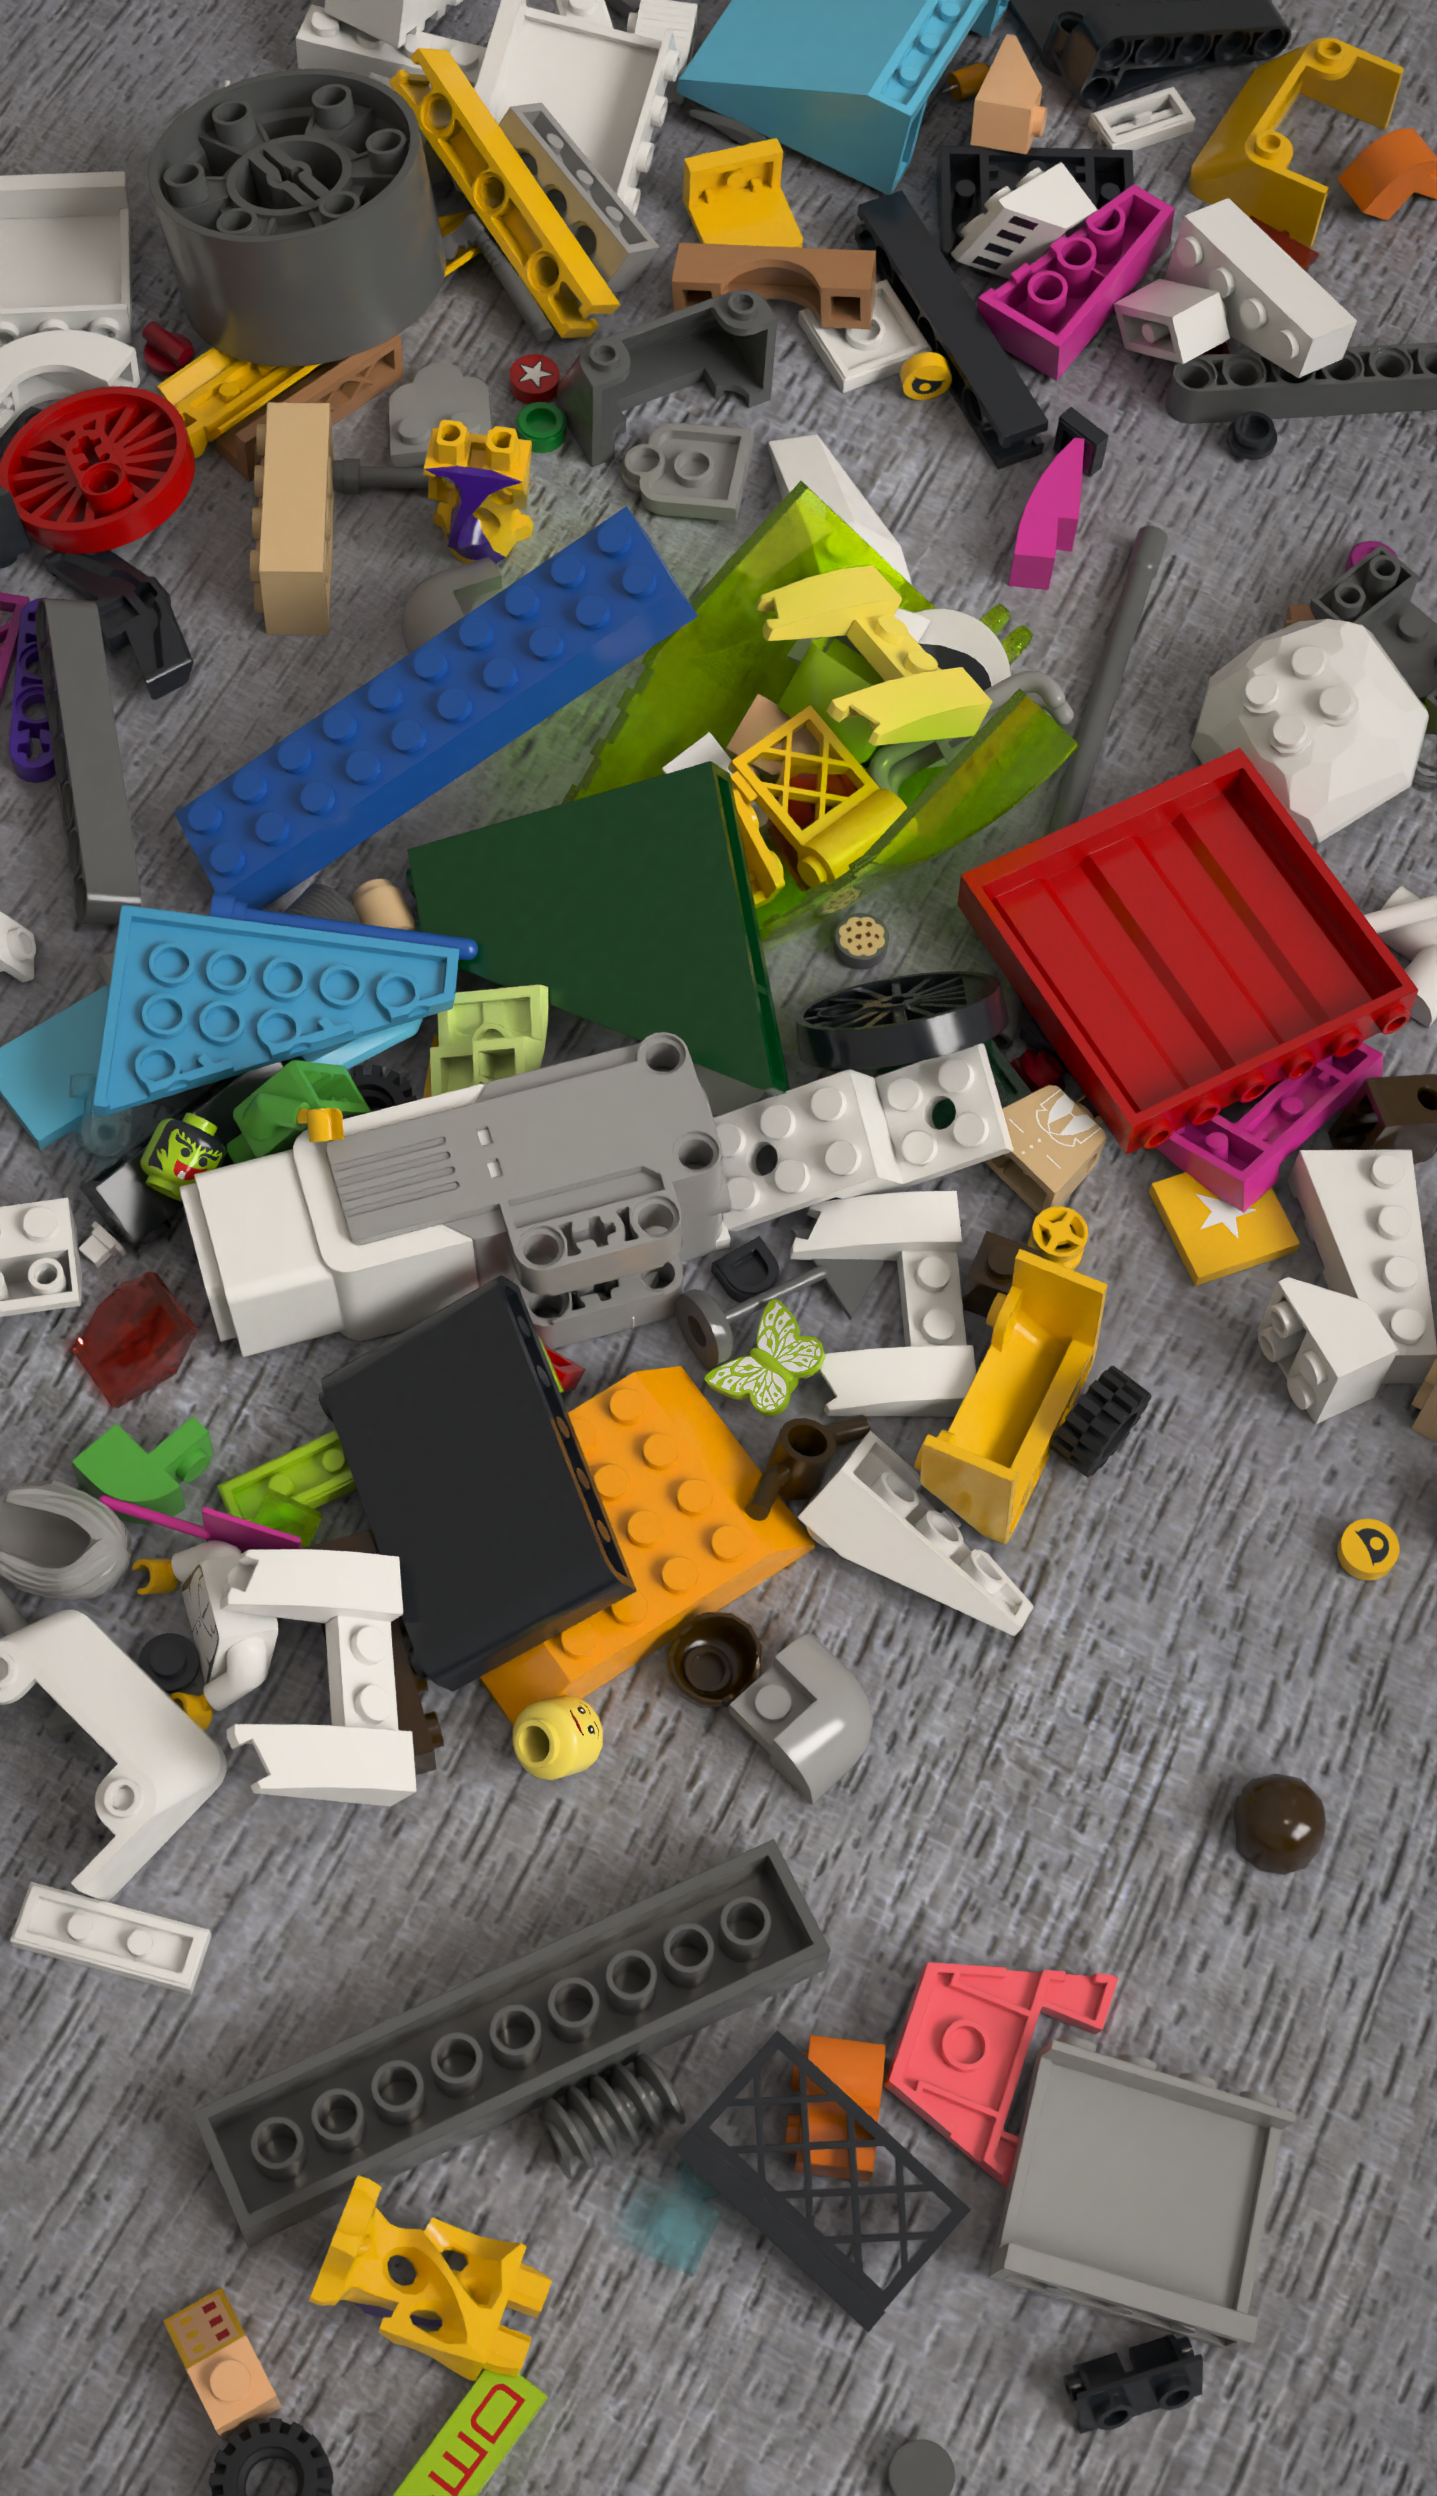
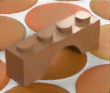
(829, 282)

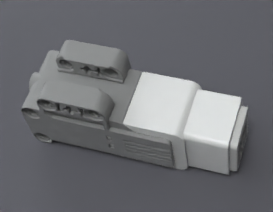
(536, 1177)

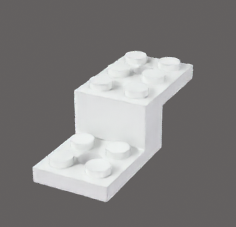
(860, 1135)

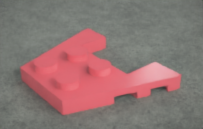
(969, 2044)

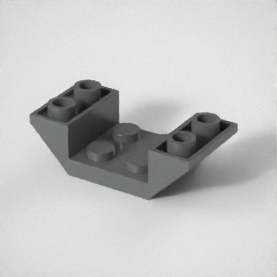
(1379, 597)

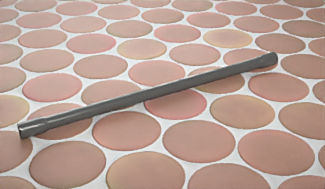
(1141, 570)

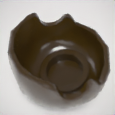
(714, 1659)
(1278, 1823)

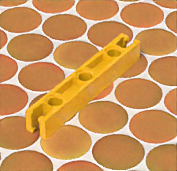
(524, 217)

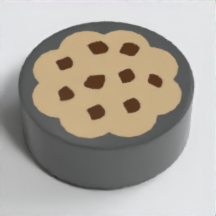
(861, 941)

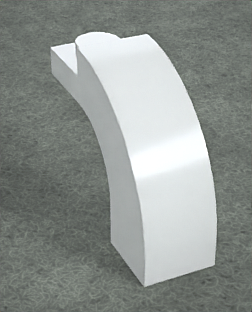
(58, 366)

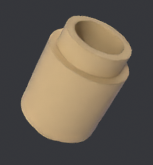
(382, 905)

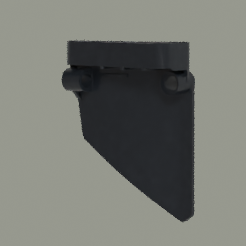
(1130, 44)

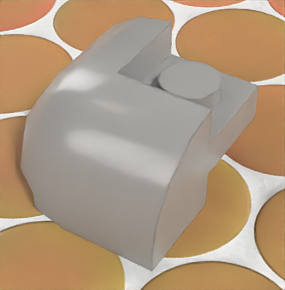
(448, 598)
(807, 1716)

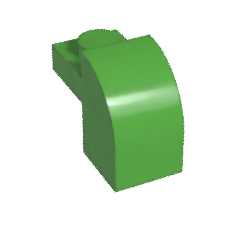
(127, 1473)

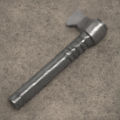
(475, 234)

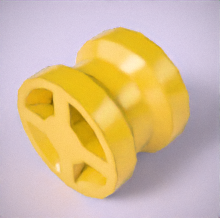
(1060, 1227)

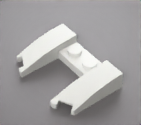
(923, 1237)
(363, 1751)

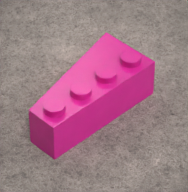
(1071, 291)

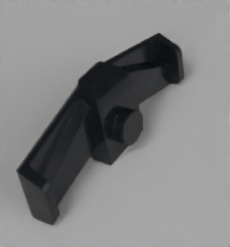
(131, 612)

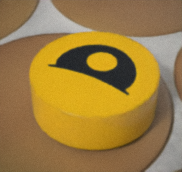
(925, 376)
(1368, 1549)

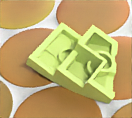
(489, 1037)

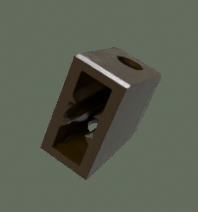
(1391, 1116)

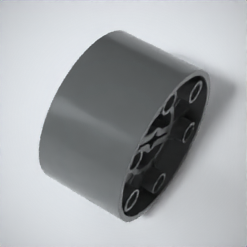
(298, 216)

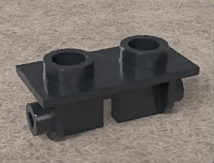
(1163, 2378)

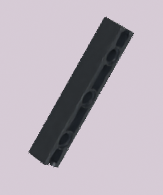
(981, 372)

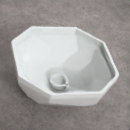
(1318, 722)

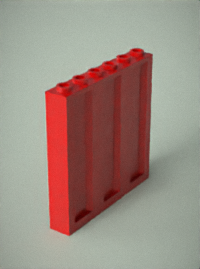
(1185, 950)

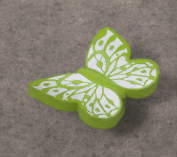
(773, 1366)

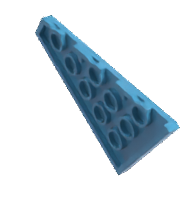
(231, 995)

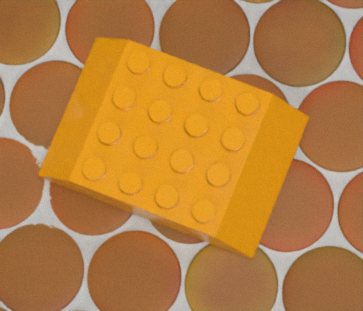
(677, 1507)

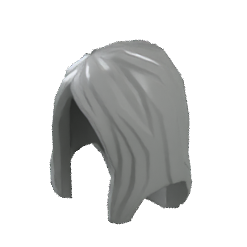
(60, 1541)

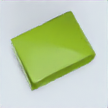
(827, 677)

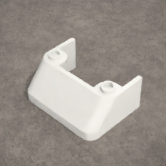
(160, 1752)

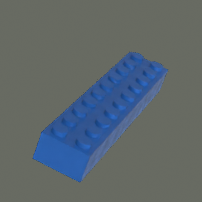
(436, 713)

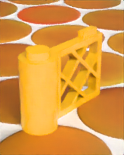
(841, 833)

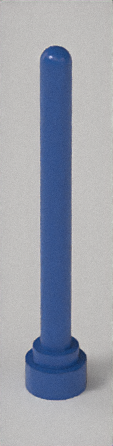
(228, 907)

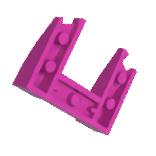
(1244, 1157)

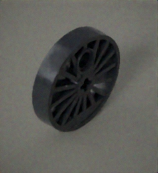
(900, 1020)

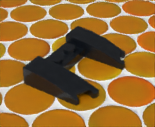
(975, 173)

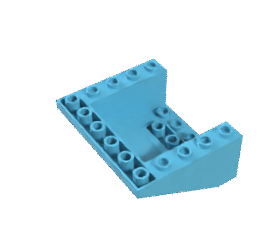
(835, 74)

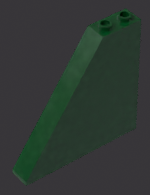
(624, 911)

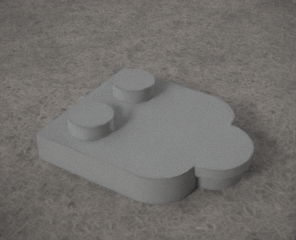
(434, 395)
(691, 470)

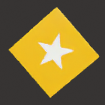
(1216, 1236)

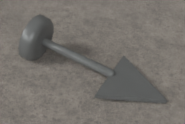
(708, 1327)

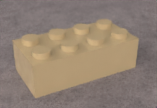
(294, 519)

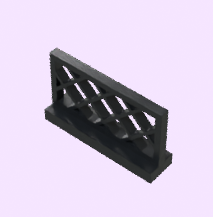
(782, 2221)

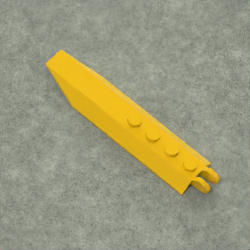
(223, 390)

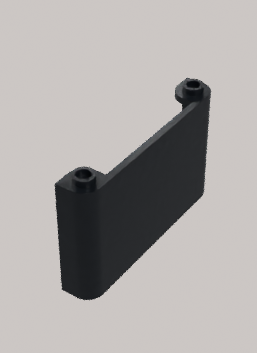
(476, 1485)

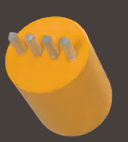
(966, 81)

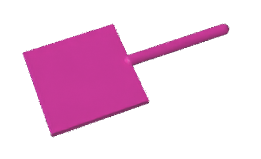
(217, 1526)

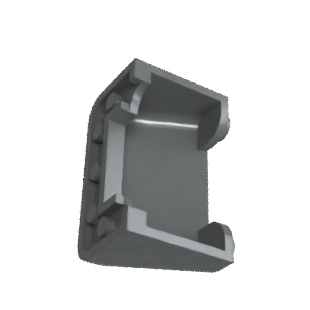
(715, 341)

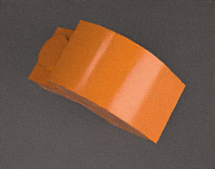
(1390, 173)

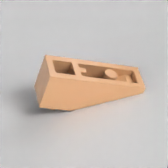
(1008, 102)

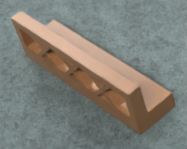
(341, 383)

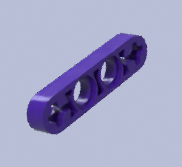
(29, 691)

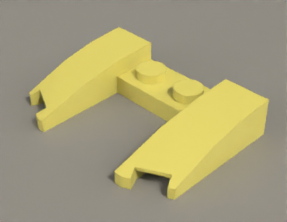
(917, 696)

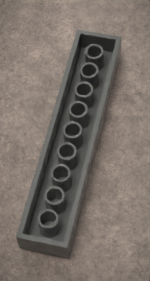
(510, 2041)

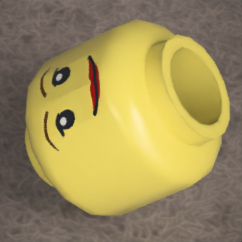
(557, 1737)

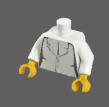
(231, 1645)

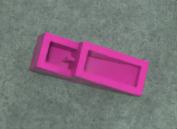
(1049, 519)

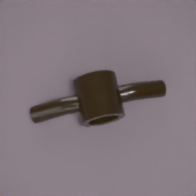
(801, 1460)

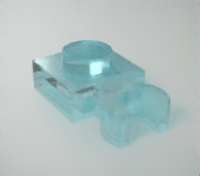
(680, 2224)

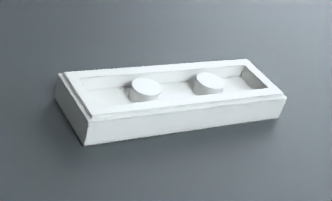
(111, 1938)

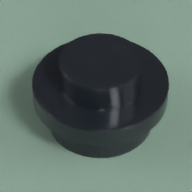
(1252, 436)
(170, 1661)

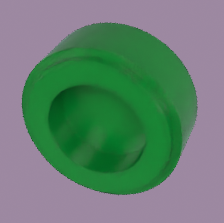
(542, 425)

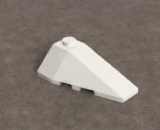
(813, 464)
(883, 1522)

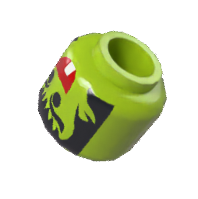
(179, 1152)

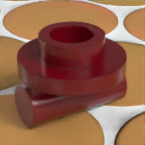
(166, 351)
(1039, 1070)

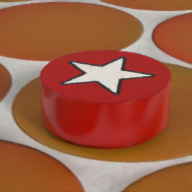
(534, 379)

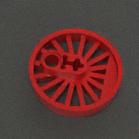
(93, 464)

